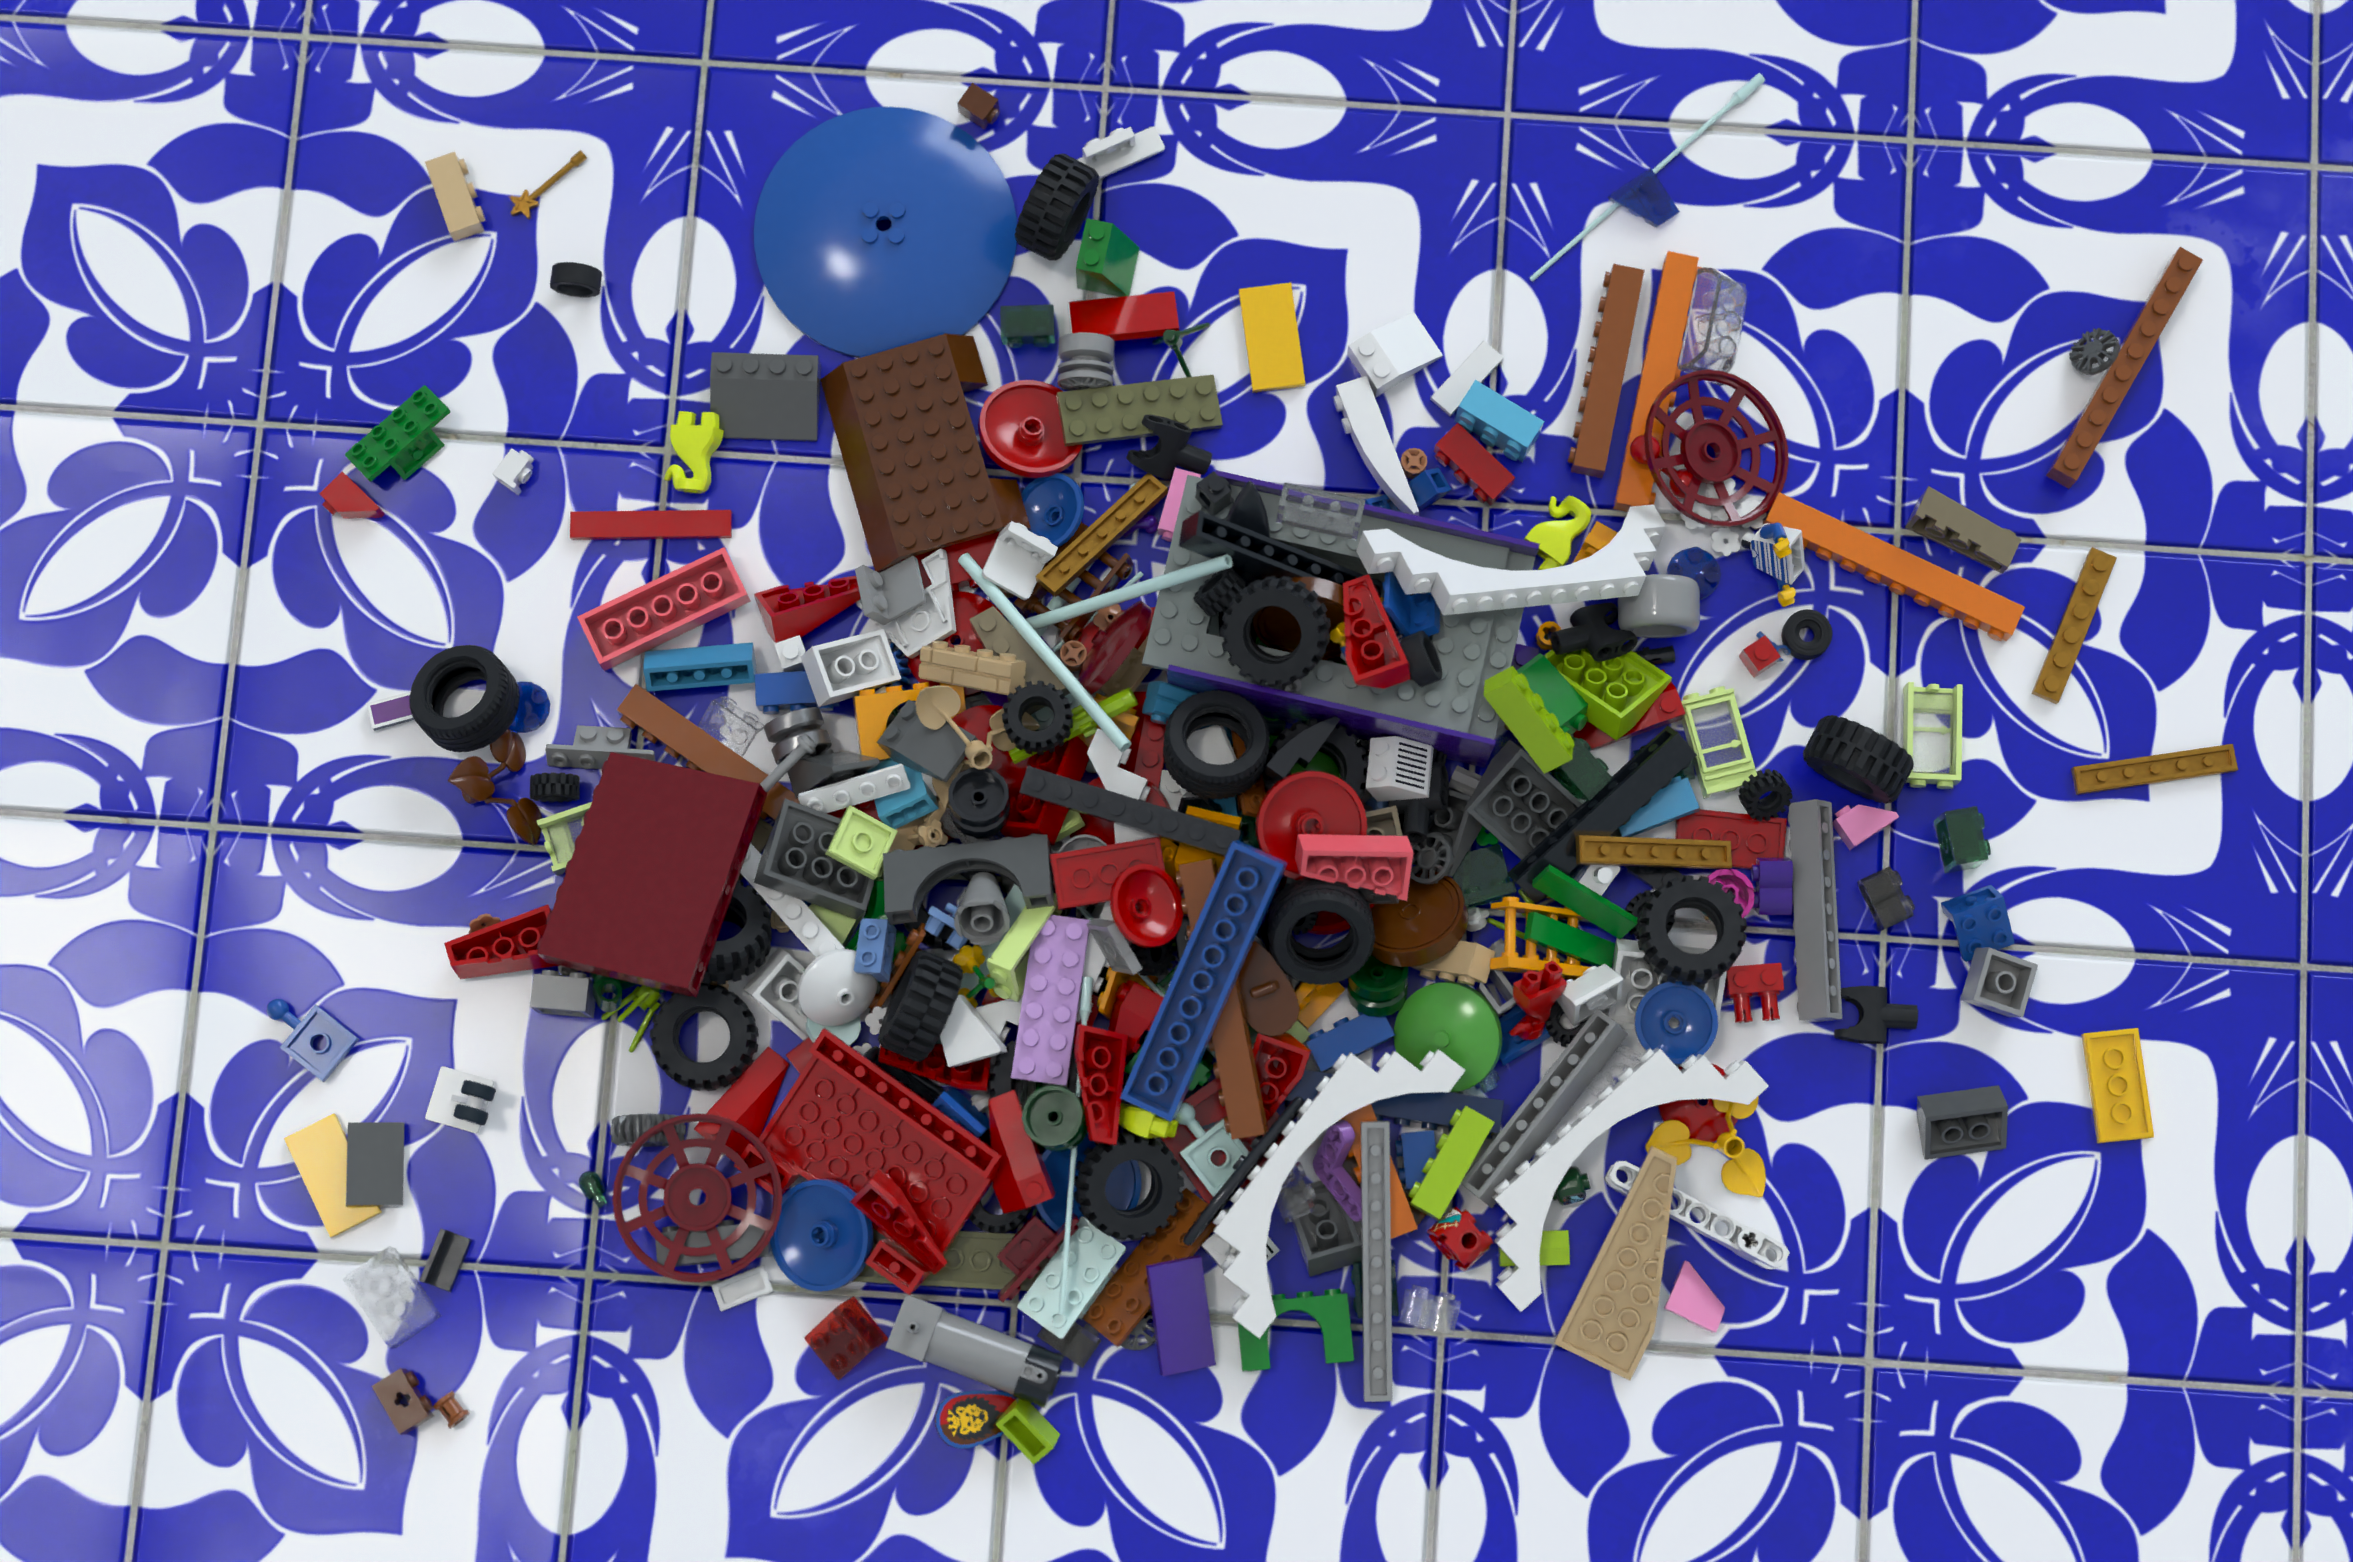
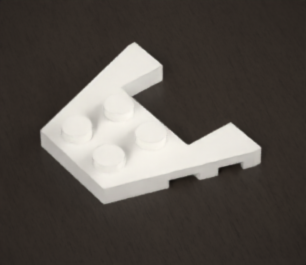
(930, 621)

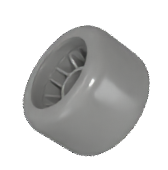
(1663, 609)

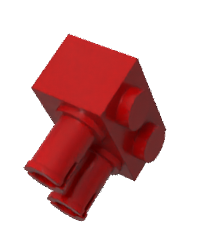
(1754, 980)

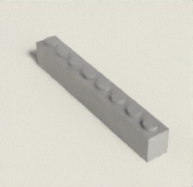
(1815, 911)
(1545, 1105)

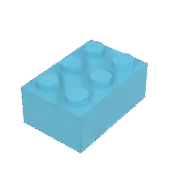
(1498, 421)

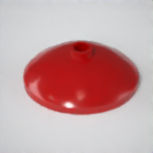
(1157, 905)
(1702, 1121)

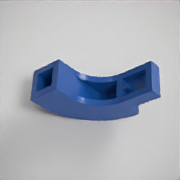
(1425, 488)

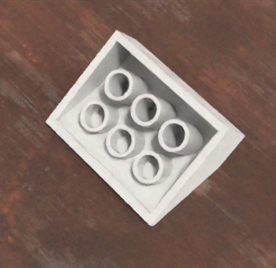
(1640, 978)

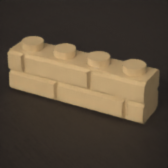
(971, 669)

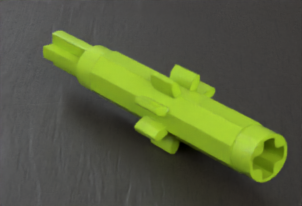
(1084, 723)

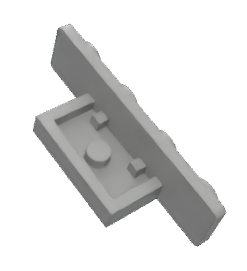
(593, 748)

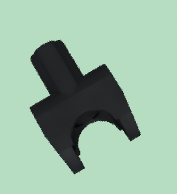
(1170, 450)
(1592, 632)
(1417, 810)
(1875, 1015)

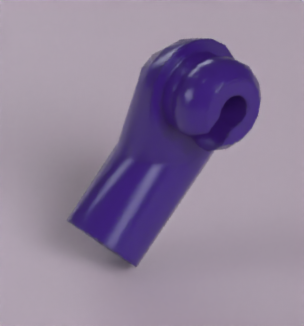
(1147, 522)

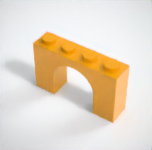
(874, 709)

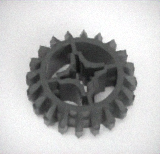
(630, 1127)

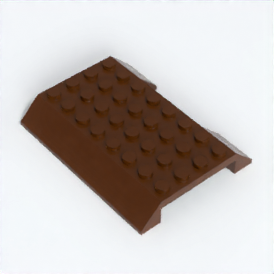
(916, 449)

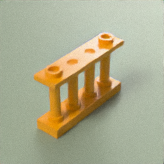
(1511, 962)

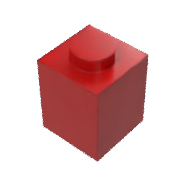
(1759, 656)

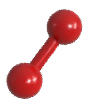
(1638, 453)

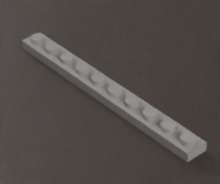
(1376, 1261)

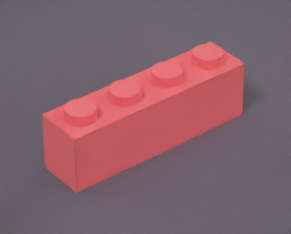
(1358, 861)

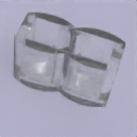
(1429, 1311)

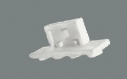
(1121, 150)
(856, 789)

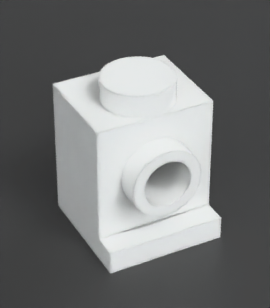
(514, 470)

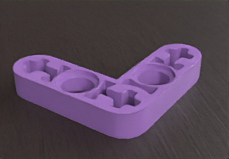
(1330, 1171)

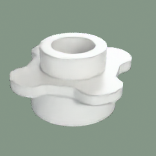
(1476, 919)

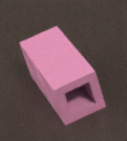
(1172, 503)

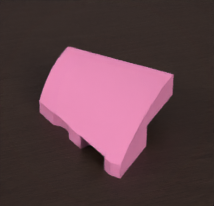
(1695, 1300)

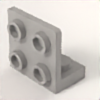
(892, 591)

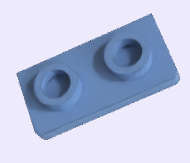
(875, 948)

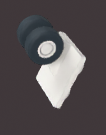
(460, 1100)

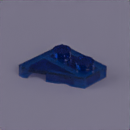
(1646, 199)

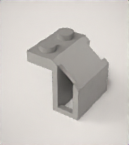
(1500, 983)

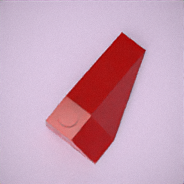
(801, 610)
(1370, 641)
(1662, 712)
(1279, 1067)
(968, 1077)
(748, 1100)
(891, 1211)

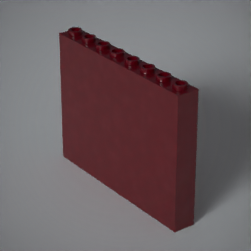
(652, 873)

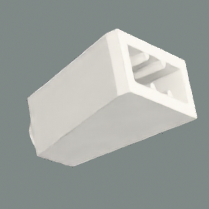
(968, 1036)

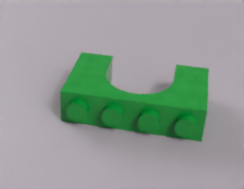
(1329, 1311)

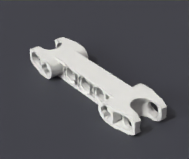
(1736, 1231)

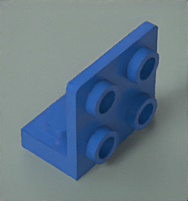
(1410, 612)
(1979, 920)
(962, 1112)

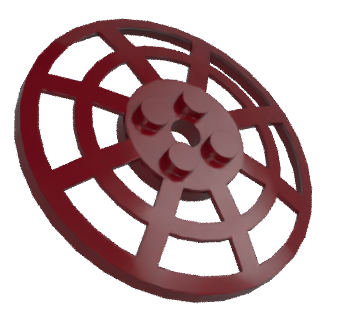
(1725, 446)
(693, 1216)

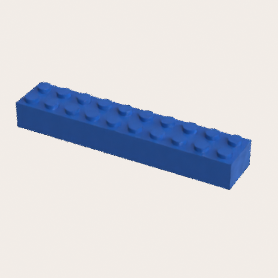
(1203, 980)

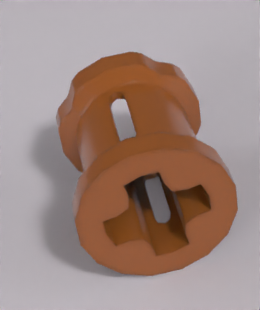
(451, 1409)

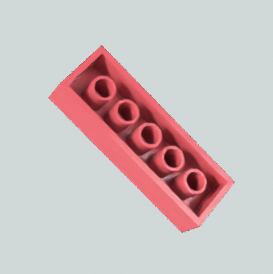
(663, 609)

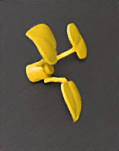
(1742, 1173)

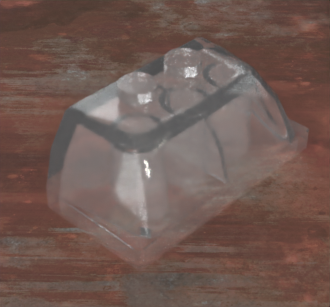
(1713, 323)

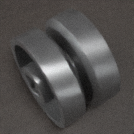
(790, 726)

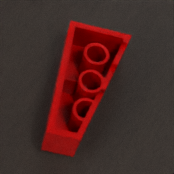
(1039, 817)
(500, 947)

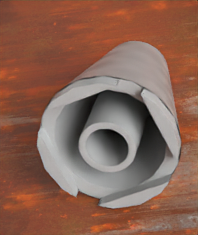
(982, 911)

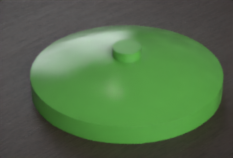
(1456, 1023)

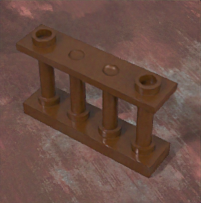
(1073, 630)

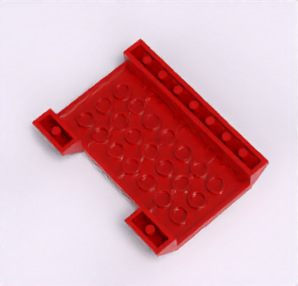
(856, 1118)

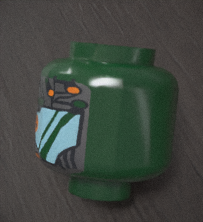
(1572, 1187)

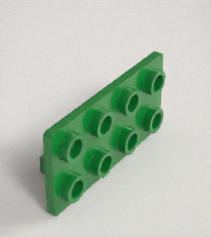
(402, 438)

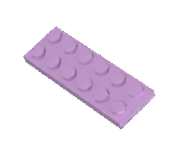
(1051, 1001)

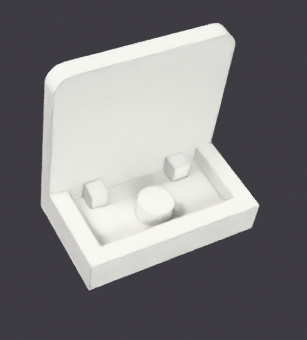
(1017, 559)

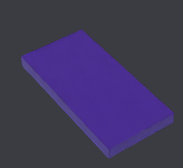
(1180, 1315)

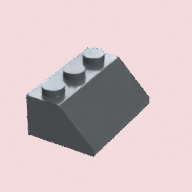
(1962, 1122)

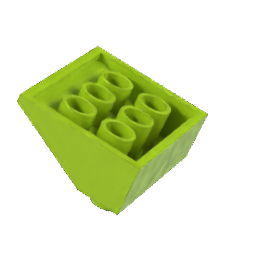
(1615, 689)

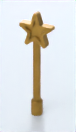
(526, 202)

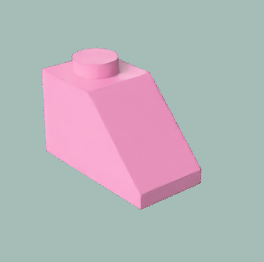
(1861, 823)

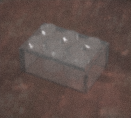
(391, 1297)

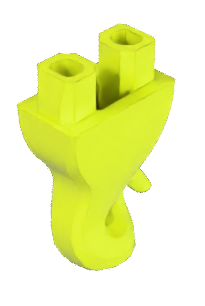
(695, 447)
(1557, 536)
(1145, 1123)

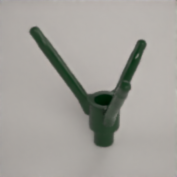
(1174, 341)

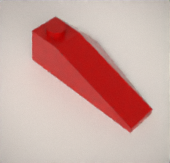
(1134, 1013)
(1100, 1068)
(1021, 1172)

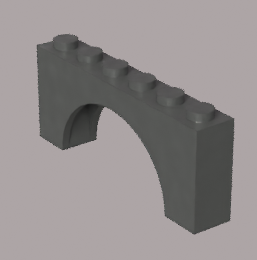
(915, 872)

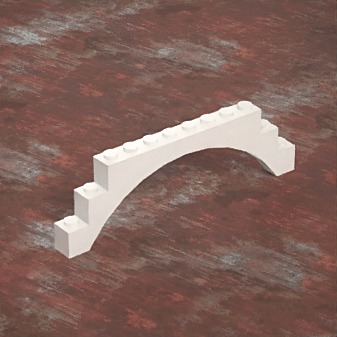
(1467, 588)
(1106, 760)
(1532, 1189)
(1249, 1217)

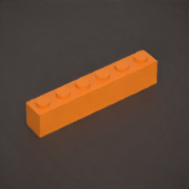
(1400, 1212)

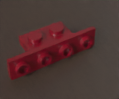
(1028, 1250)

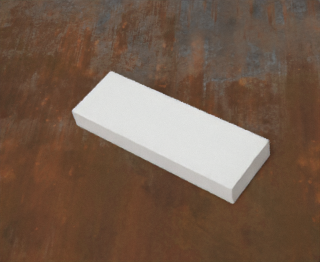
(1475, 367)

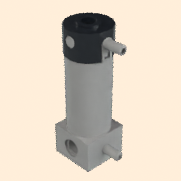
(975, 1351)

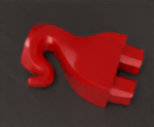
(1535, 996)

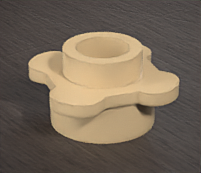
(925, 834)

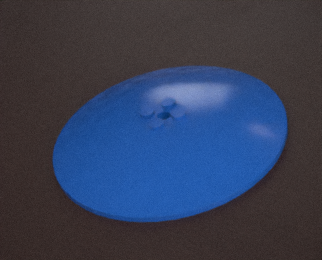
(893, 287)

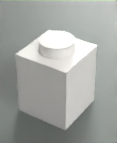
(789, 654)

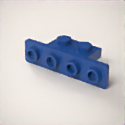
(1514, 1045)

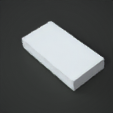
(742, 1288)

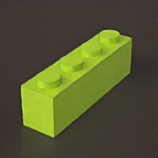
(1529, 719)
(1451, 1163)

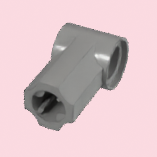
(1464, 781)

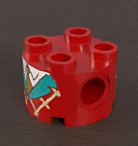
(1459, 1238)

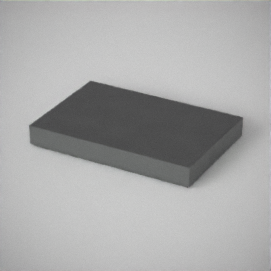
(375, 1164)

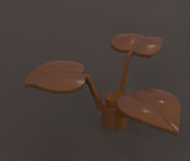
(476, 785)

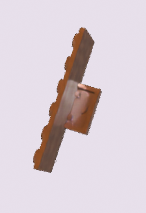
(1126, 1294)

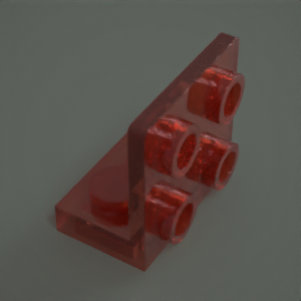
(845, 1337)

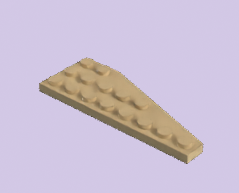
(1621, 1292)

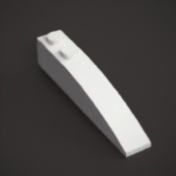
(1373, 441)

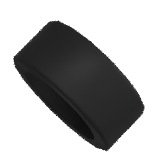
(576, 279)
(1421, 658)

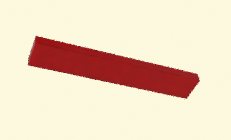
(650, 524)

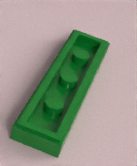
(1584, 902)
(1568, 940)

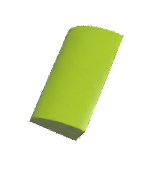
(1028, 1430)

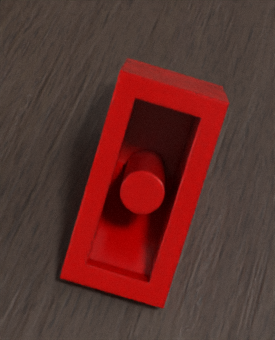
(348, 499)

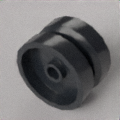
(979, 802)

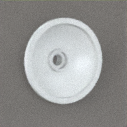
(825, 984)

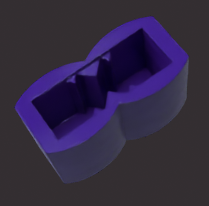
(1773, 886)

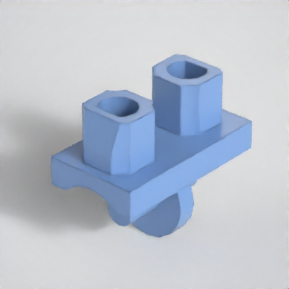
(937, 922)

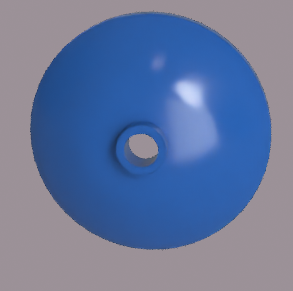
(1053, 498)
(1695, 1019)

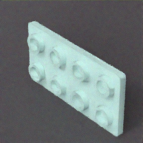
(1088, 1271)

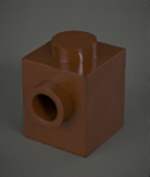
(979, 106)

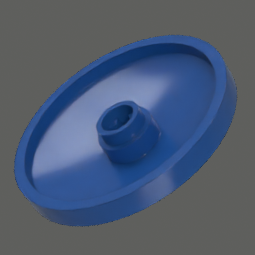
(1121, 1188)
(821, 1236)

